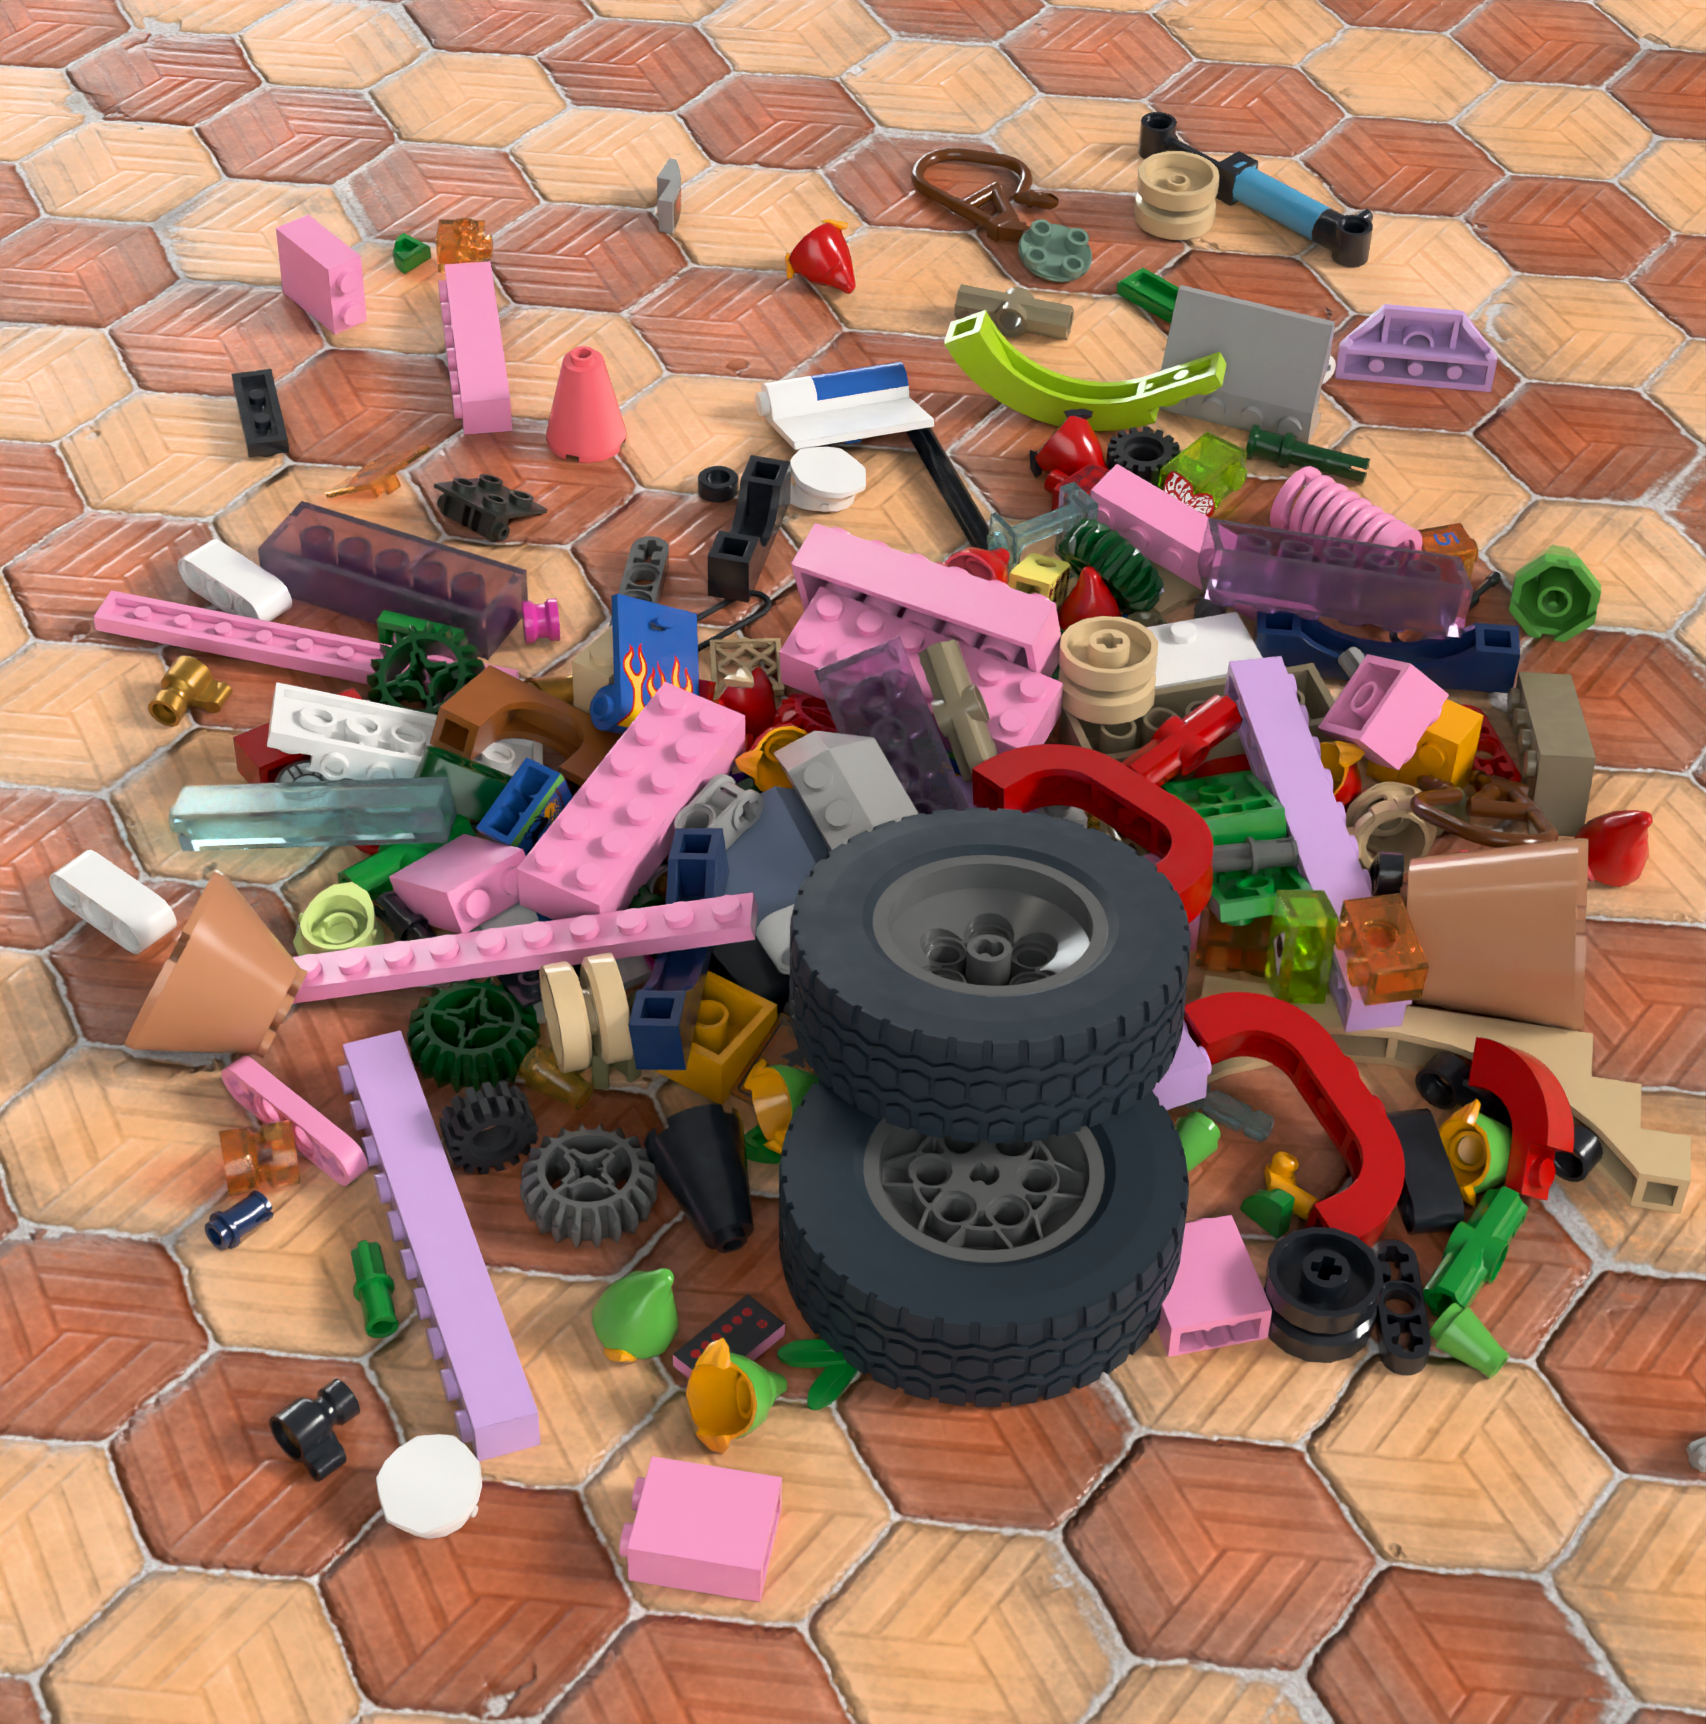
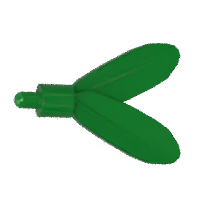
(818, 1354)

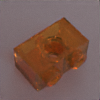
(1381, 949)

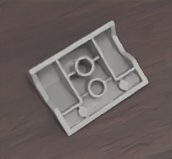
(1271, 359)

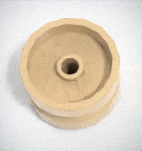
(1176, 195)
(1108, 669)
(586, 1012)

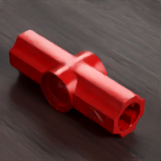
(1186, 742)

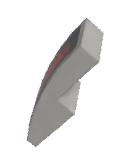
(669, 196)

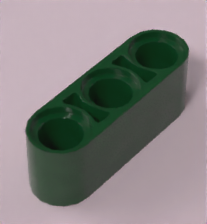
(471, 783)

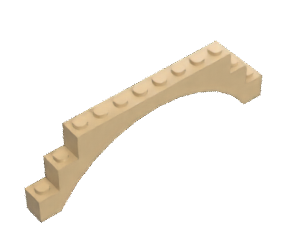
(1640, 1163)

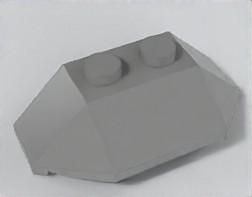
(844, 784)

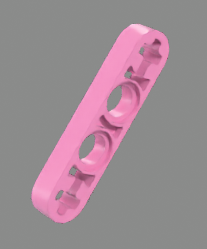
(313, 1133)

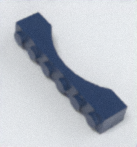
(1478, 661)
(670, 1001)

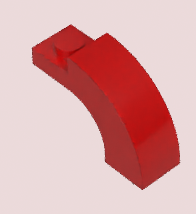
(1537, 1111)

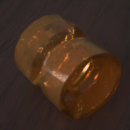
(241, 1159)

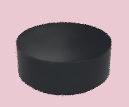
(718, 484)

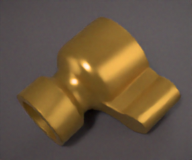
(184, 686)

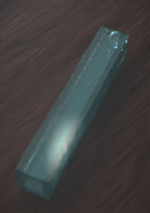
(314, 814)

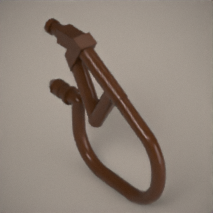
(1005, 225)
(1496, 800)

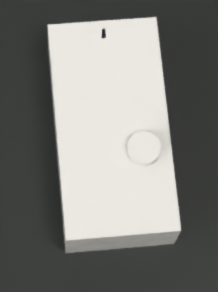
(1200, 649)

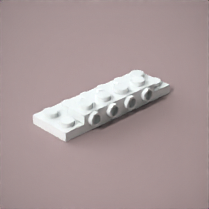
(368, 738)

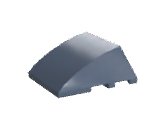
(775, 853)

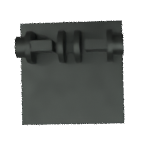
(485, 504)

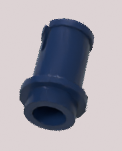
(229, 1226)

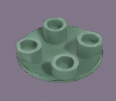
(1055, 251)

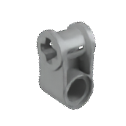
(722, 809)

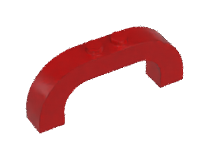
(1114, 794)
(1331, 1086)

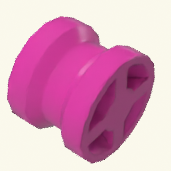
(540, 620)

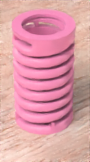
(1337, 512)

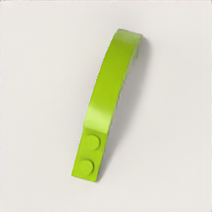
(1046, 394)

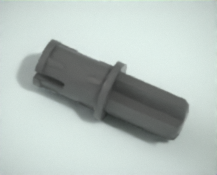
(1255, 855)

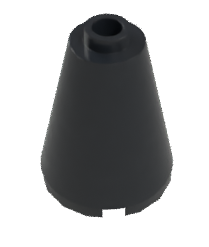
(707, 1172)

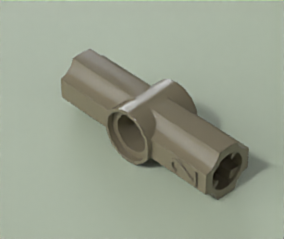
(1016, 311)
(958, 706)

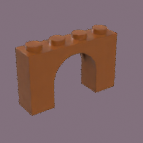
(504, 707)

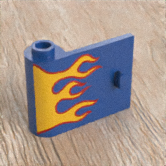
(645, 659)

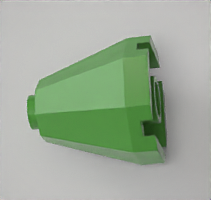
(1555, 594)

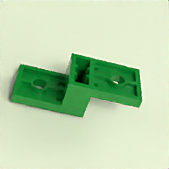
(1237, 808)

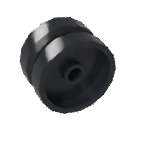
(1322, 1294)

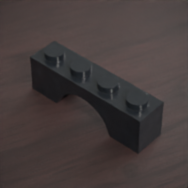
(741, 553)

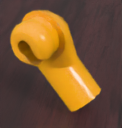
(1281, 1175)

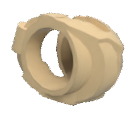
(1387, 812)

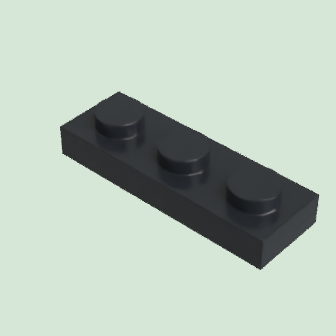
(260, 413)

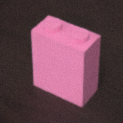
(321, 274)
(461, 883)
(1214, 1293)
(702, 1528)

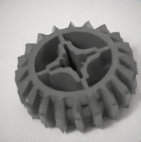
(588, 1199)

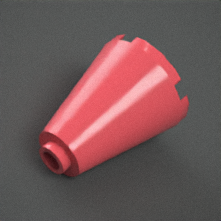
(585, 410)

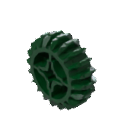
(1118, 563)
(393, 686)
(471, 1035)

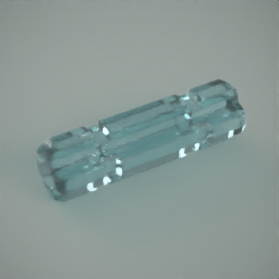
(1234, 1114)

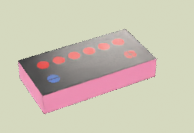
(746, 1329)

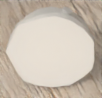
(825, 479)
(430, 1486)

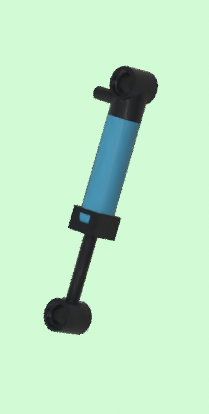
(1242, 182)

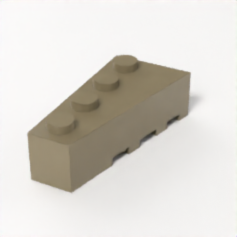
(1552, 748)

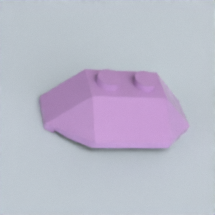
(1418, 349)

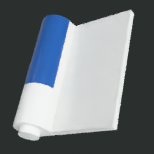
(841, 406)

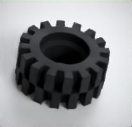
(1142, 452)
(482, 1109)

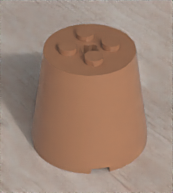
(1504, 931)

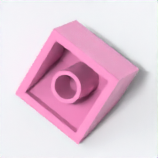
(1385, 710)

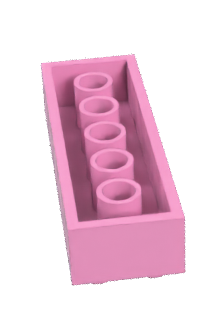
(934, 596)
(834, 627)
(626, 810)

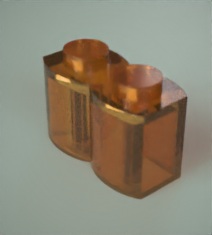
(1233, 947)

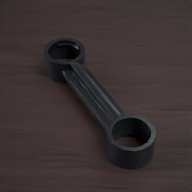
(1457, 1075)

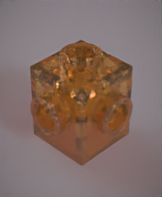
(462, 242)

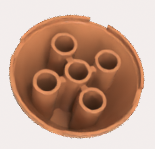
(220, 982)

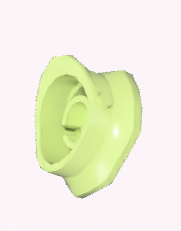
(338, 921)

